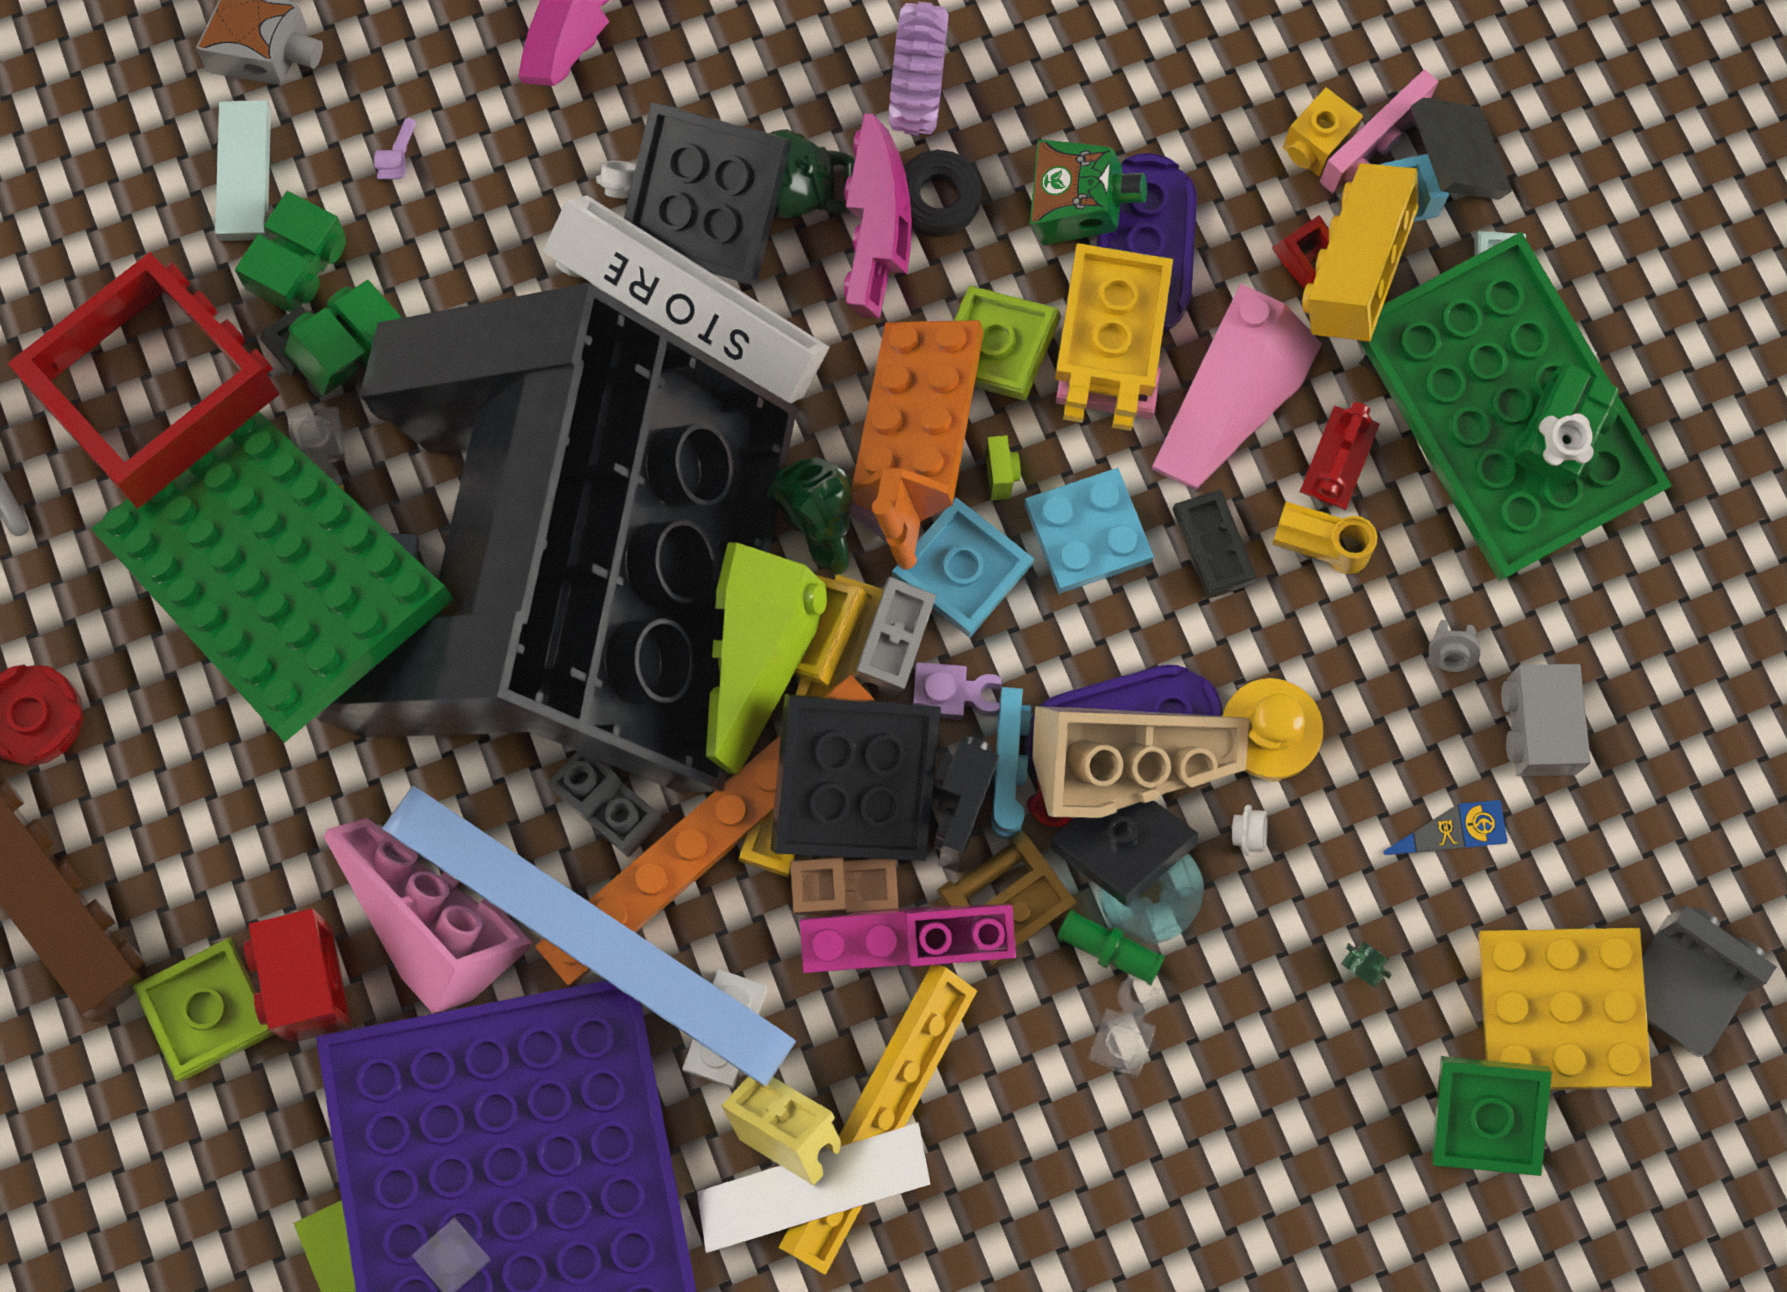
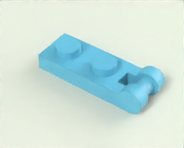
(1011, 769)

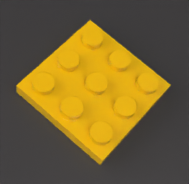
(1567, 1004)

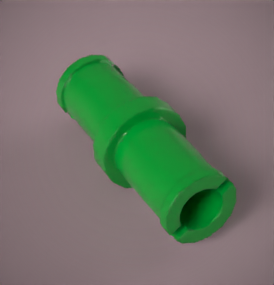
(1111, 947)

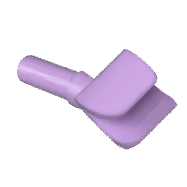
(392, 163)

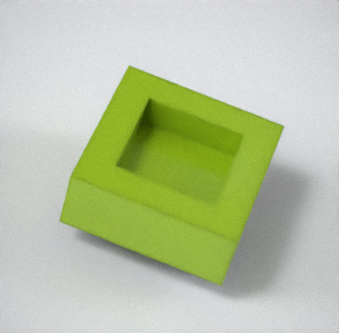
(1001, 467)

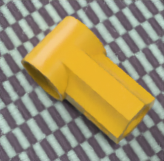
(1319, 536)

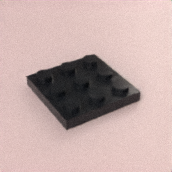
(708, 189)
(855, 778)

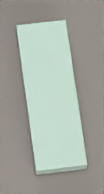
(242, 170)

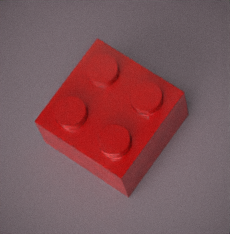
(297, 976)

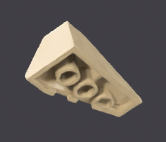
(1116, 758)

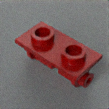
(1340, 455)

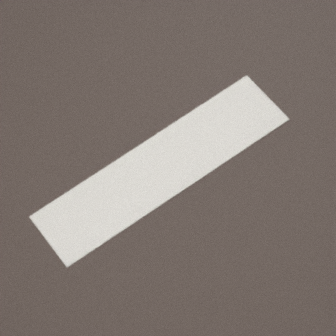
(780, 1199)

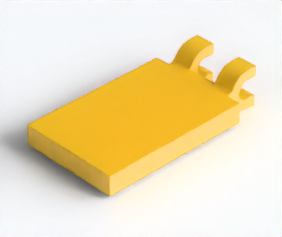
(1112, 329)

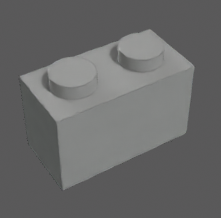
(1546, 720)

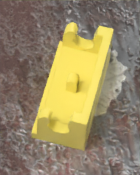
(782, 1126)

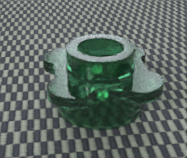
(1366, 963)

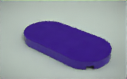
(1160, 226)
(1150, 690)

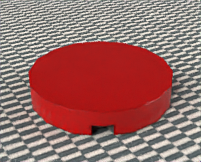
(37, 714)

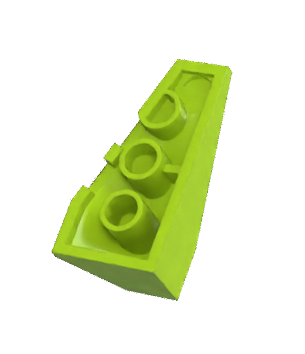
(767, 628)

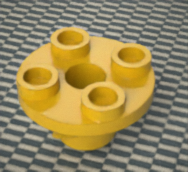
(1282, 727)

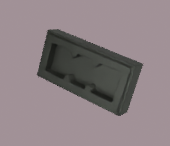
(1214, 544)

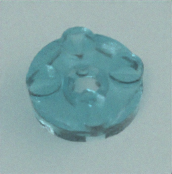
(1165, 919)

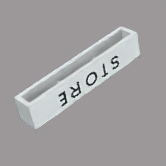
(684, 298)

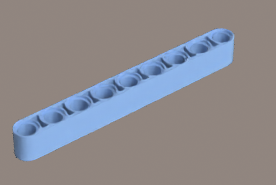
(590, 936)

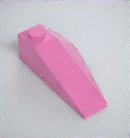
(1244, 378)
(431, 930)

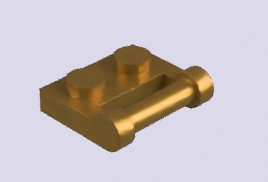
(1035, 898)

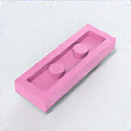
(1378, 134)

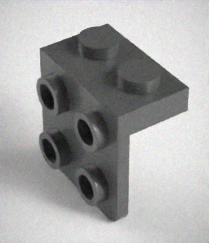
(1698, 978)

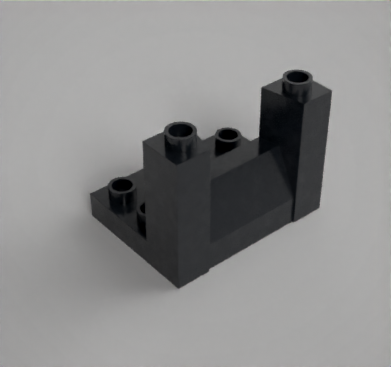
(580, 528)

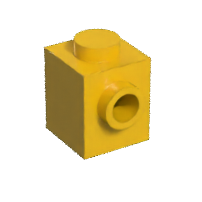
(1321, 131)

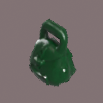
(810, 178)
(817, 505)

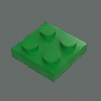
(1491, 1115)

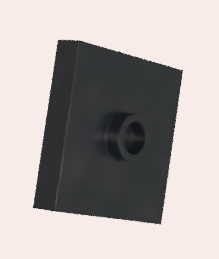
(1125, 849)

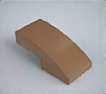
(843, 886)

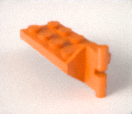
(916, 426)

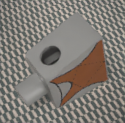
(257, 40)

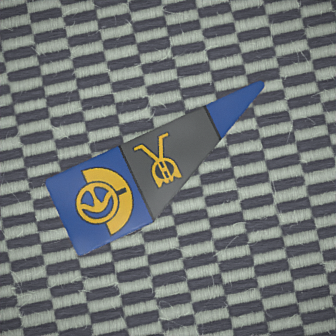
(1459, 827)

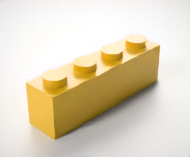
(1362, 252)

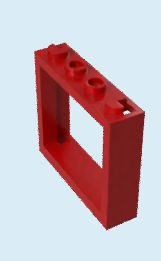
(190, 435)

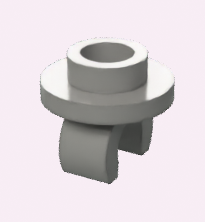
(1454, 649)

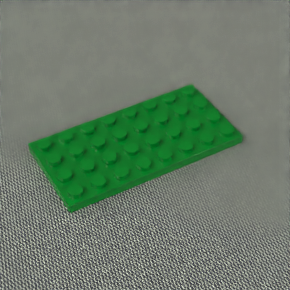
(274, 573)

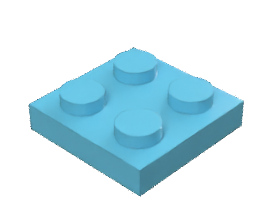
(1088, 530)
(965, 566)

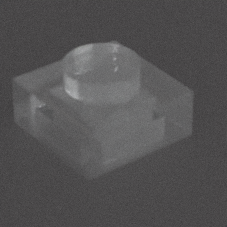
(451, 1257)

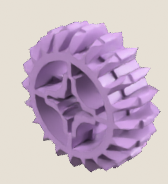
(918, 68)

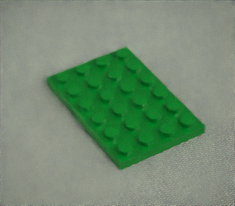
(1467, 374)

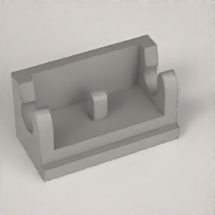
(894, 637)

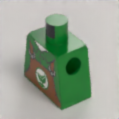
(1079, 191)

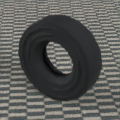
(957, 171)

